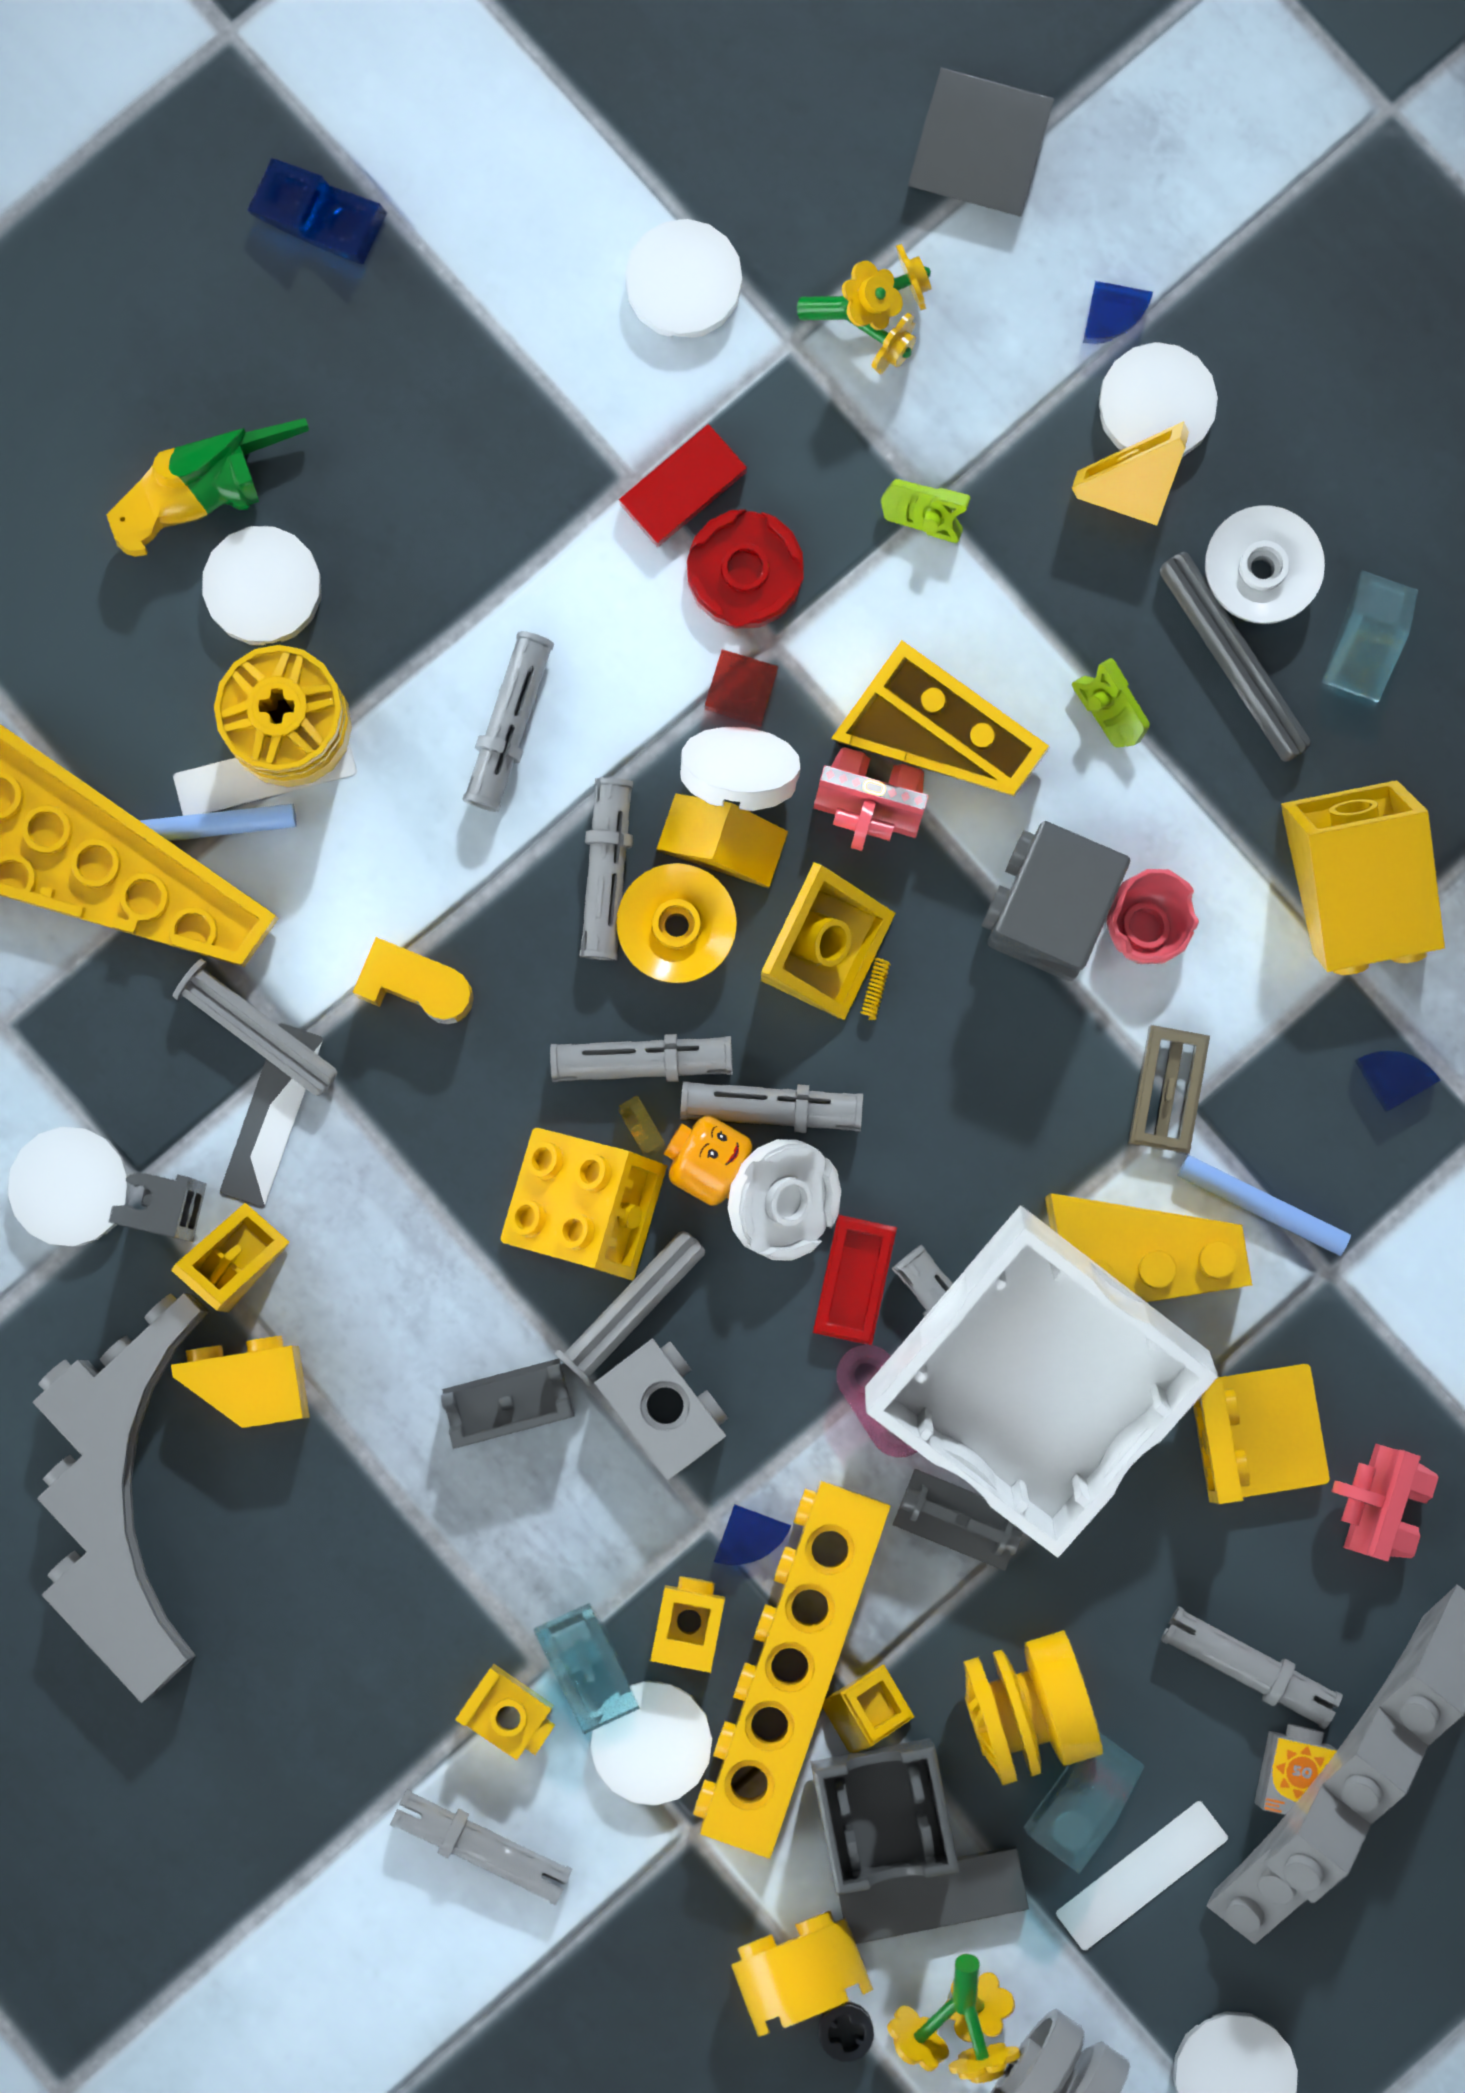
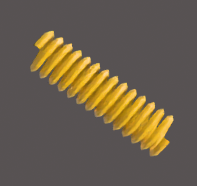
(879, 989)

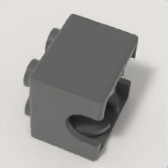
(1056, 900)
(884, 1815)

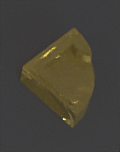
(641, 1126)

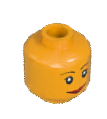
(707, 1158)

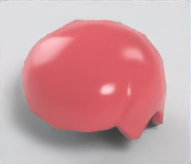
(1152, 917)

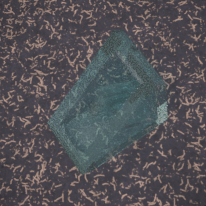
(1371, 636)
(587, 1667)

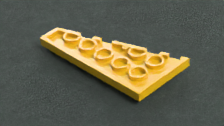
(98, 863)

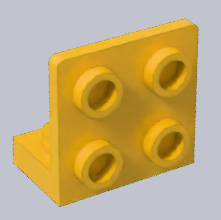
(583, 1202)
(1260, 1434)

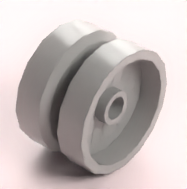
(1054, 2062)

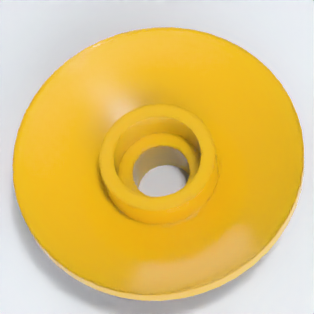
(676, 892)

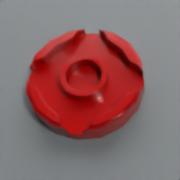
(745, 569)

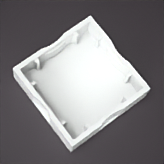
(1039, 1381)

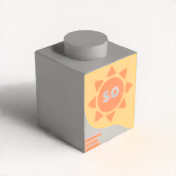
(1290, 1767)

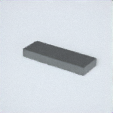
(982, 1888)

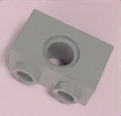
(628, 1392)

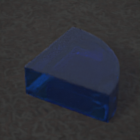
(1114, 311)
(1395, 1076)
(749, 1537)

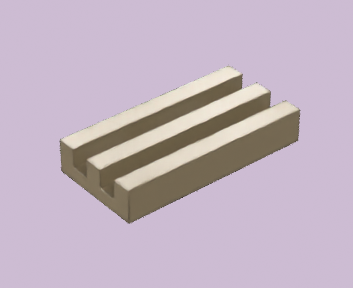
(1159, 1139)

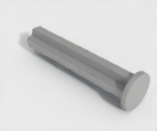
(255, 1029)
(632, 1306)

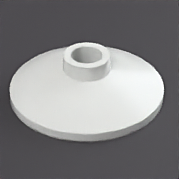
(1283, 543)

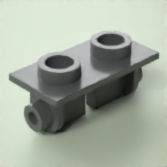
(957, 1520)

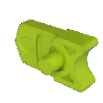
(925, 508)
(1113, 704)

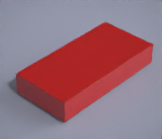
(682, 485)
(854, 1280)

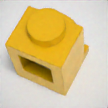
(682, 1648)
(502, 1690)

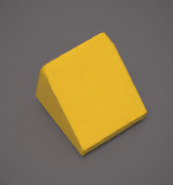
(867, 1710)

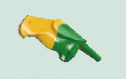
(192, 484)

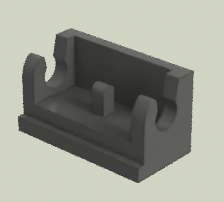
(171, 1208)
(507, 1403)

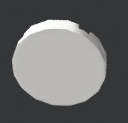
(683, 278)
(1155, 390)
(262, 585)
(740, 767)
(67, 1186)
(784, 1199)
(656, 1749)
(1234, 2056)

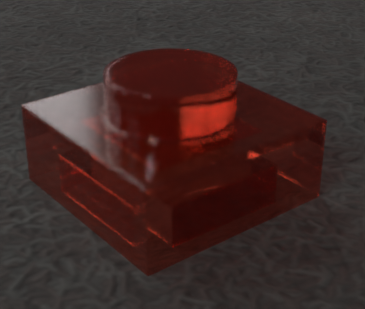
(741, 687)

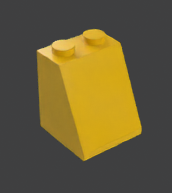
(1365, 876)

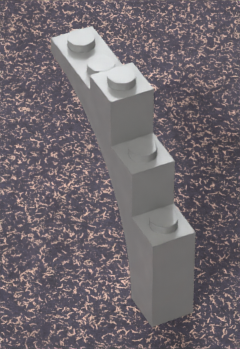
(101, 1414)
(1362, 1780)

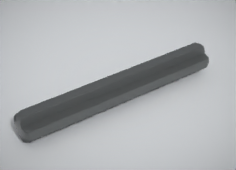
(1235, 657)

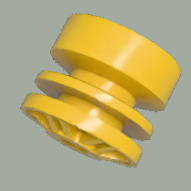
(307, 740)
(1032, 1708)

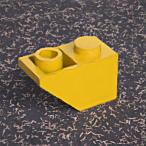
(249, 1386)

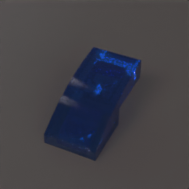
(317, 212)

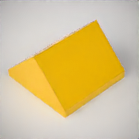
(827, 943)

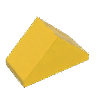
(1135, 478)
(722, 839)
(231, 1258)

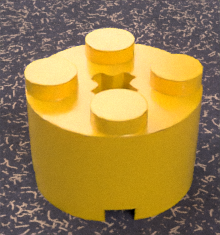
(800, 1974)

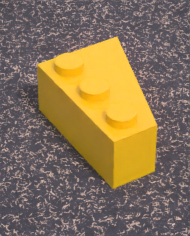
(941, 725)
(1153, 1250)

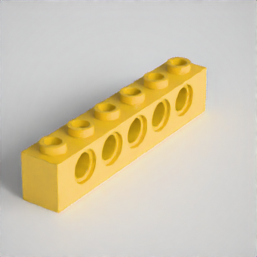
(756, 1821)

